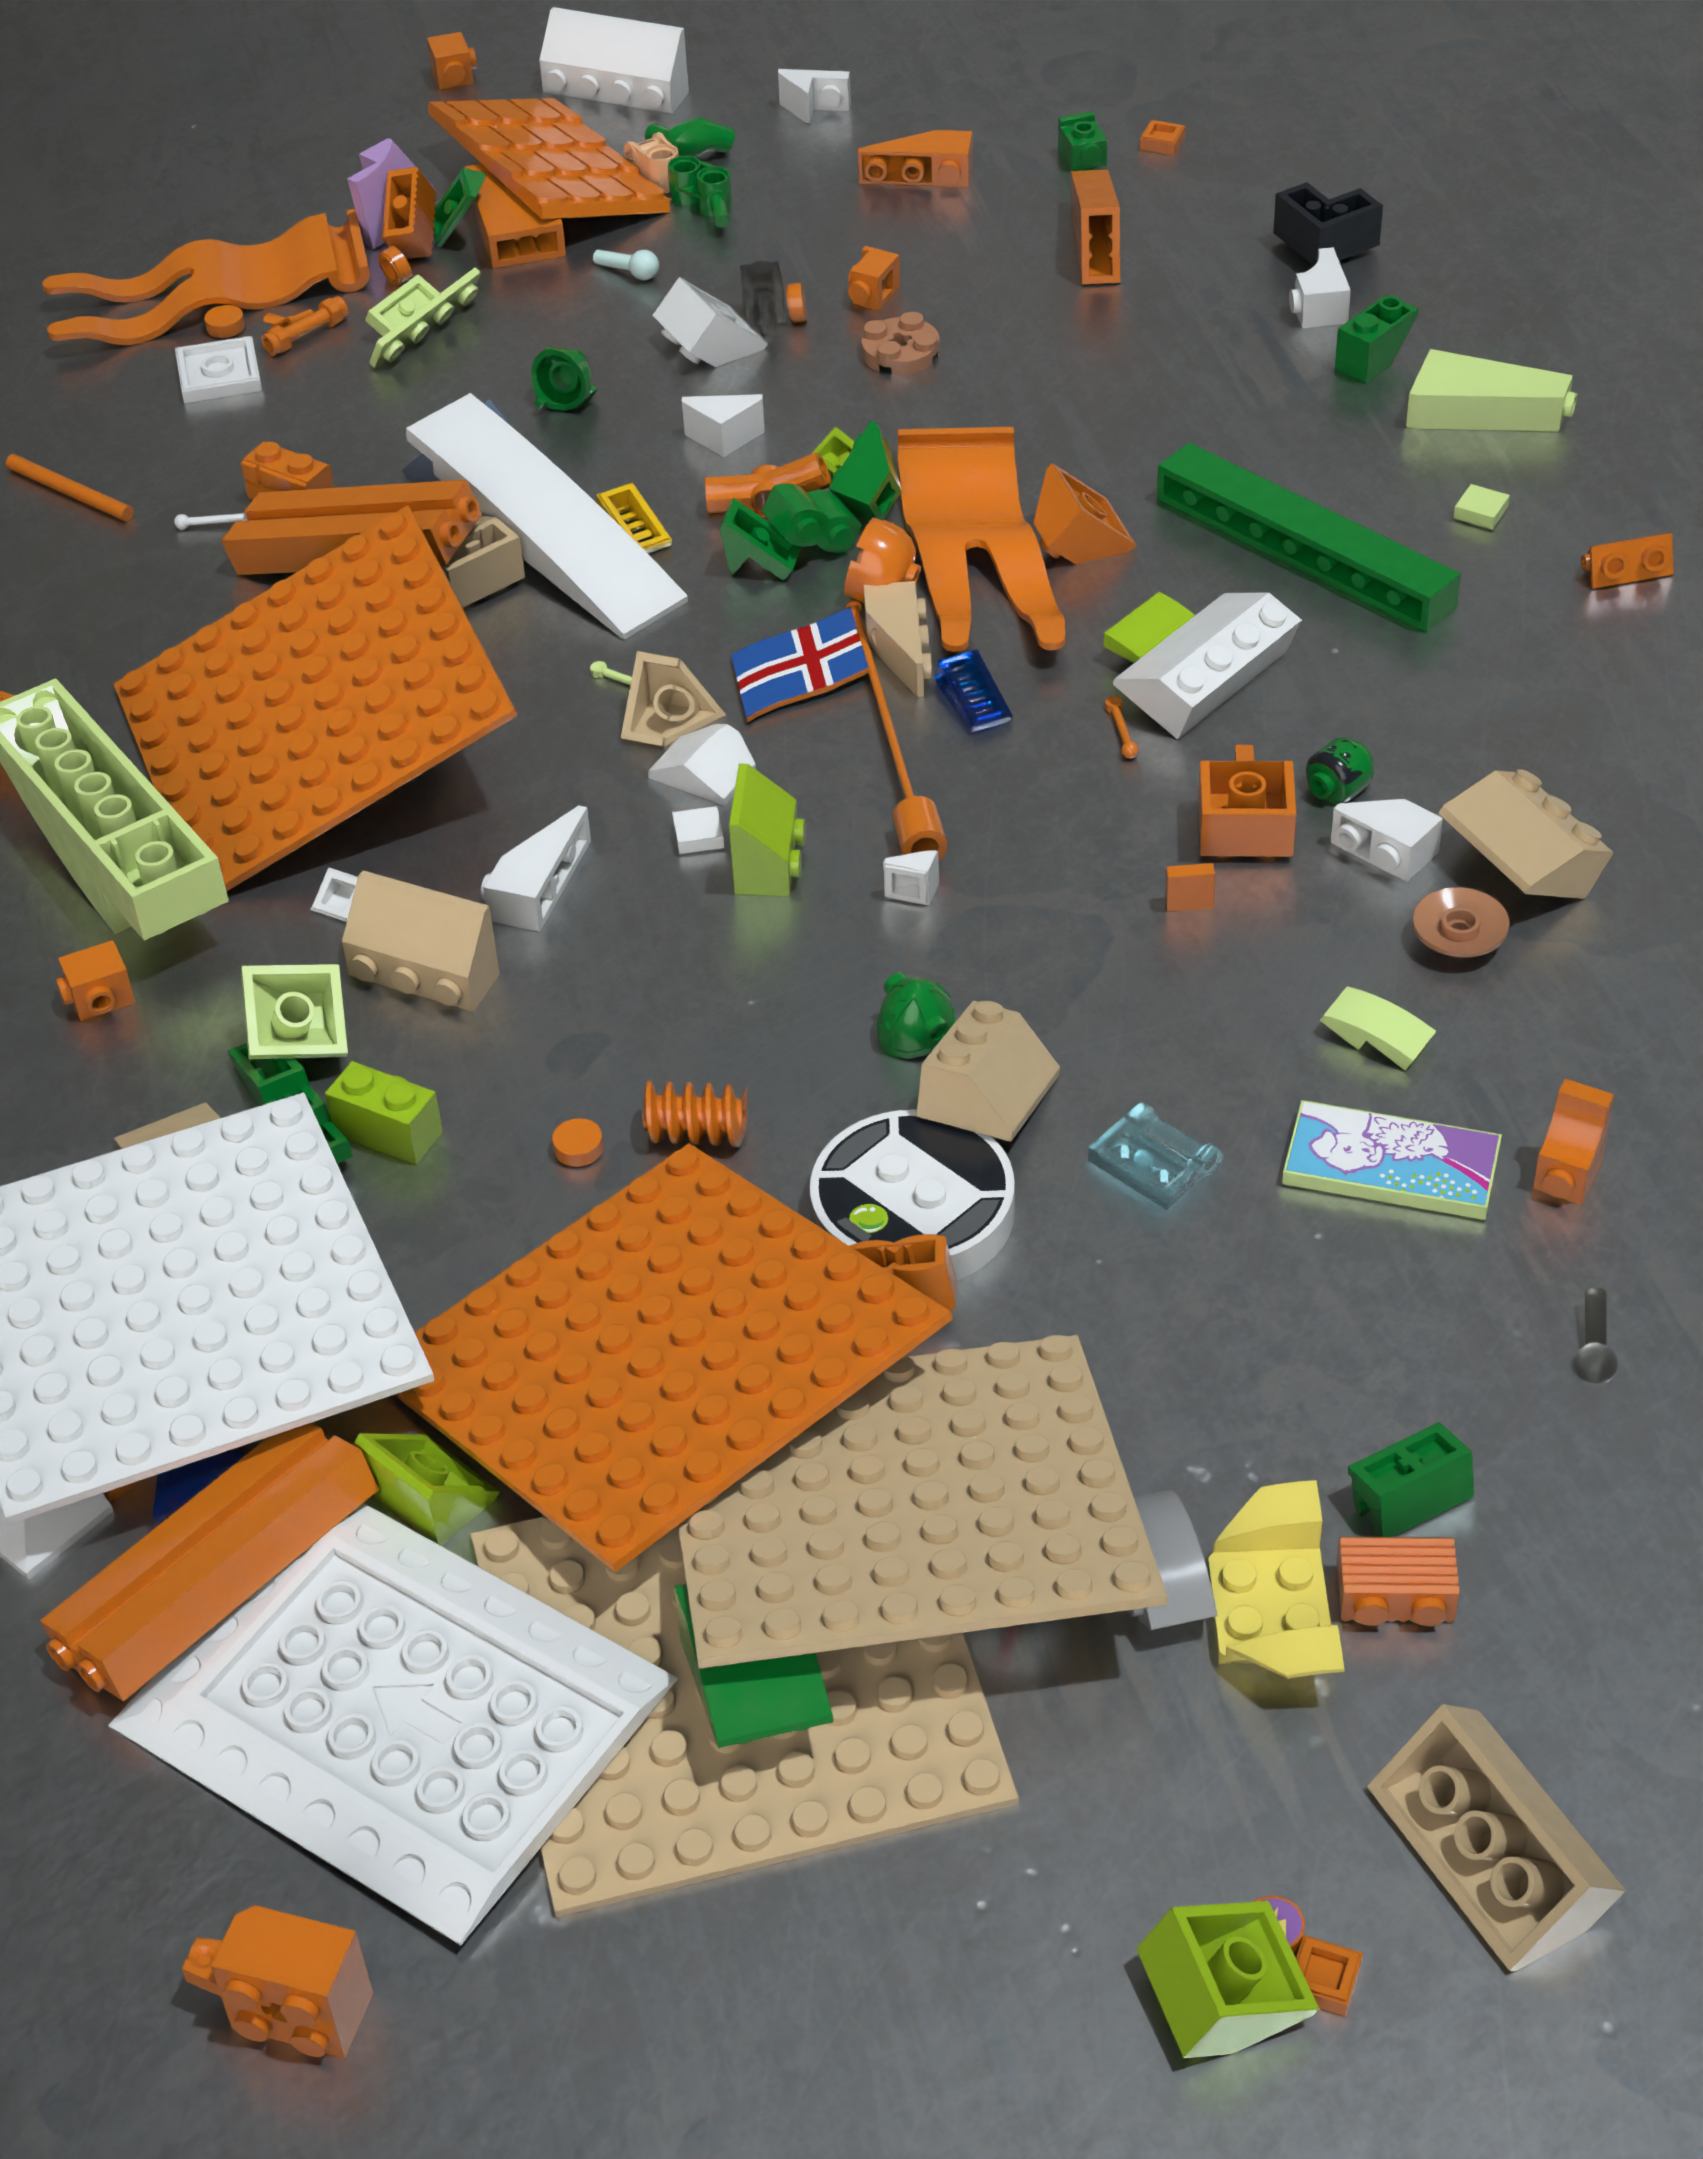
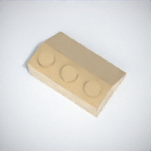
(1529, 834)
(420, 941)
(986, 1073)

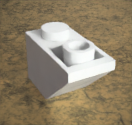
(1388, 834)

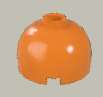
(884, 558)

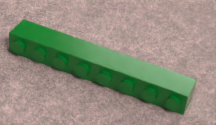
(1309, 537)

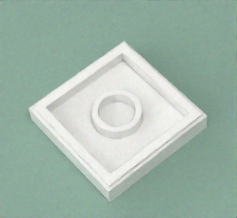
(218, 369)

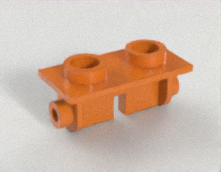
(1629, 560)

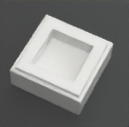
(698, 830)

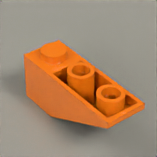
(919, 160)

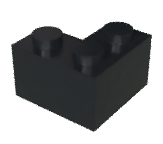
(1313, 222)

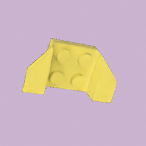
(1273, 1585)

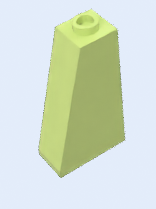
(1487, 395)

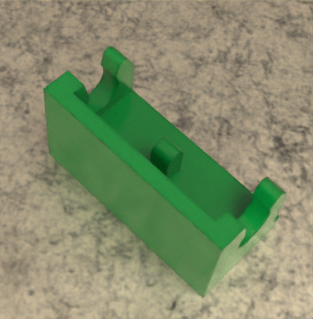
(1413, 1480)

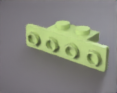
(412, 310)

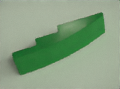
(282, 1078)

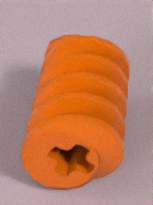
(695, 1114)

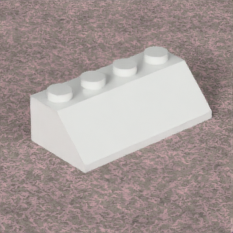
(614, 60)
(1209, 659)

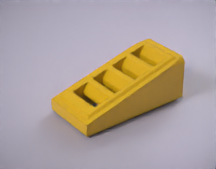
(629, 499)

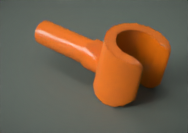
(284, 321)

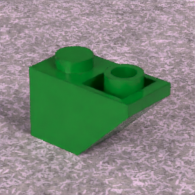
(1373, 338)
(868, 476)

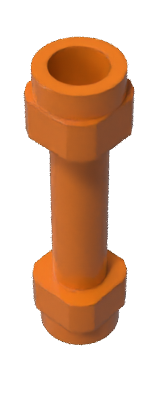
(279, 339)

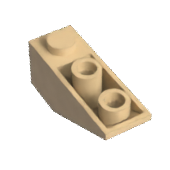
(895, 631)

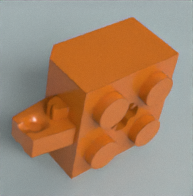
(1246, 806)
(286, 1979)

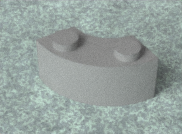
(1178, 1561)

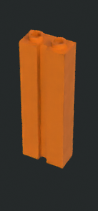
(301, 525)
(207, 1559)

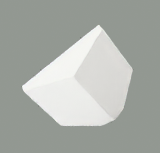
(704, 763)

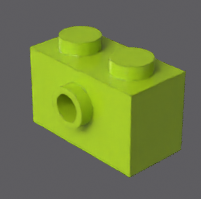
(384, 1112)

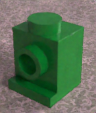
(1081, 141)

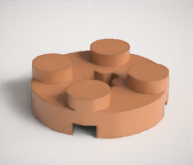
(900, 343)

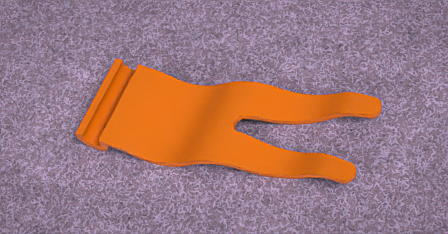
(221, 274)
(963, 496)

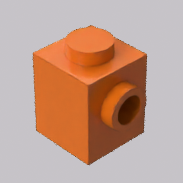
(451, 60)
(94, 981)

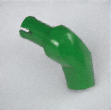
(696, 136)

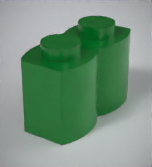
(811, 518)

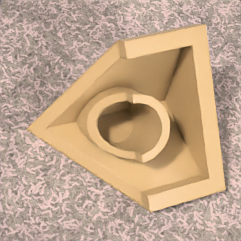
(665, 701)

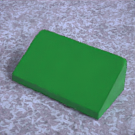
(456, 203)

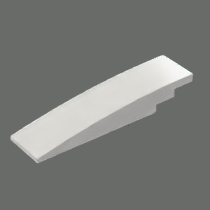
(557, 522)

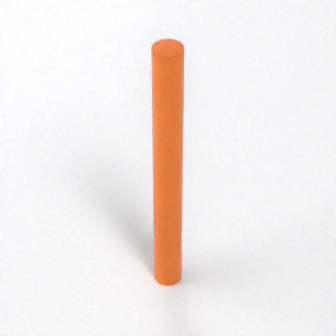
(69, 487)

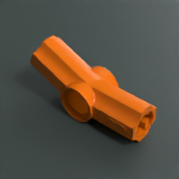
(753, 489)

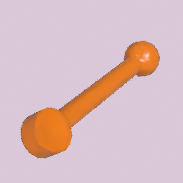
(1114, 705)

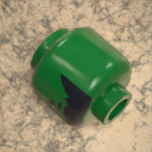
(1340, 770)

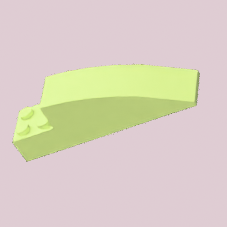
(105, 817)

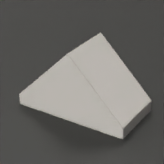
(723, 421)

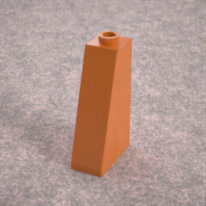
(1096, 226)
(510, 228)

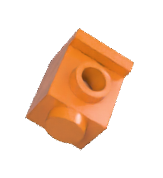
(874, 278)

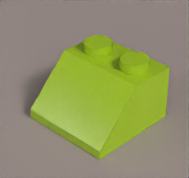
(764, 836)
(1224, 1976)

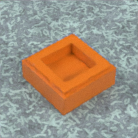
(1162, 137)
(1189, 887)
(1329, 1972)

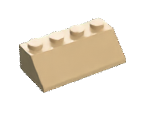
(1494, 1837)

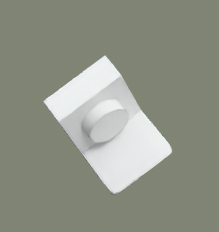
(813, 90)

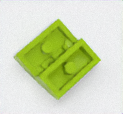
(1146, 627)

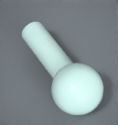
(642, 263)

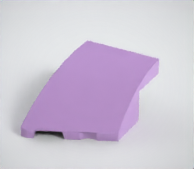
(369, 187)

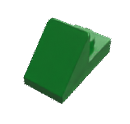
(751, 536)

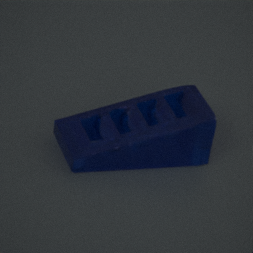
(971, 665)

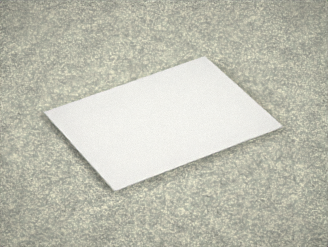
(399, 1716)

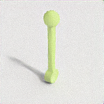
(599, 670)

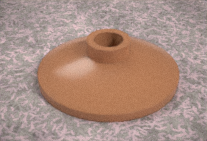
(1460, 922)

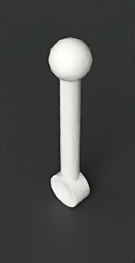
(182, 521)

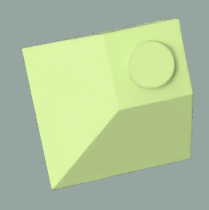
(293, 1011)

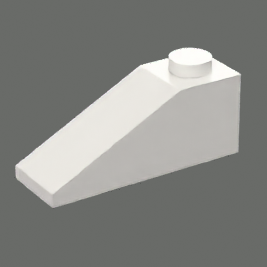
(536, 872)

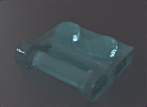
(1147, 1164)

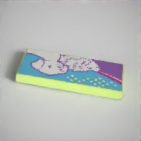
(1392, 1159)

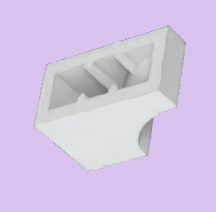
(1321, 293)

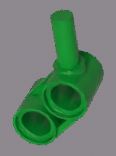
(701, 182)

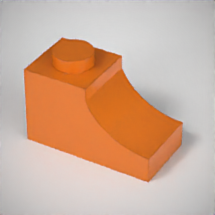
(1574, 1142)

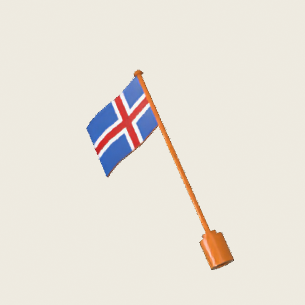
(818, 661)

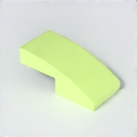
(1390, 1029)

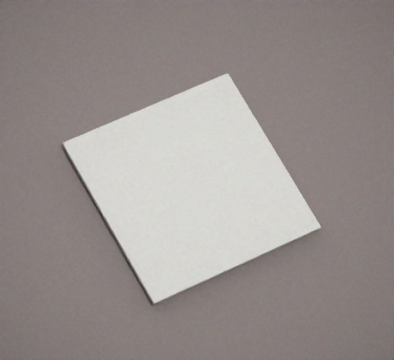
(186, 1306)

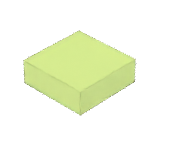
(1481, 506)

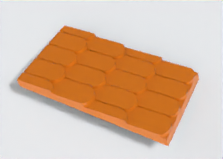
(549, 158)

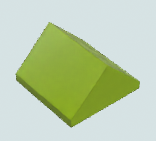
(425, 1483)

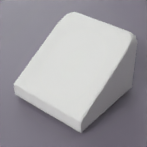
(912, 876)
(335, 895)

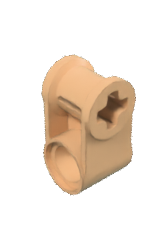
(652, 158)

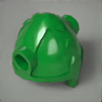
(561, 379)
(911, 1014)

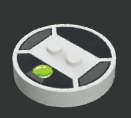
(916, 1178)

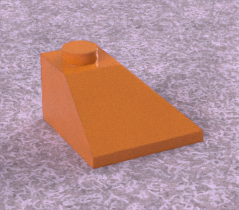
(1078, 520)

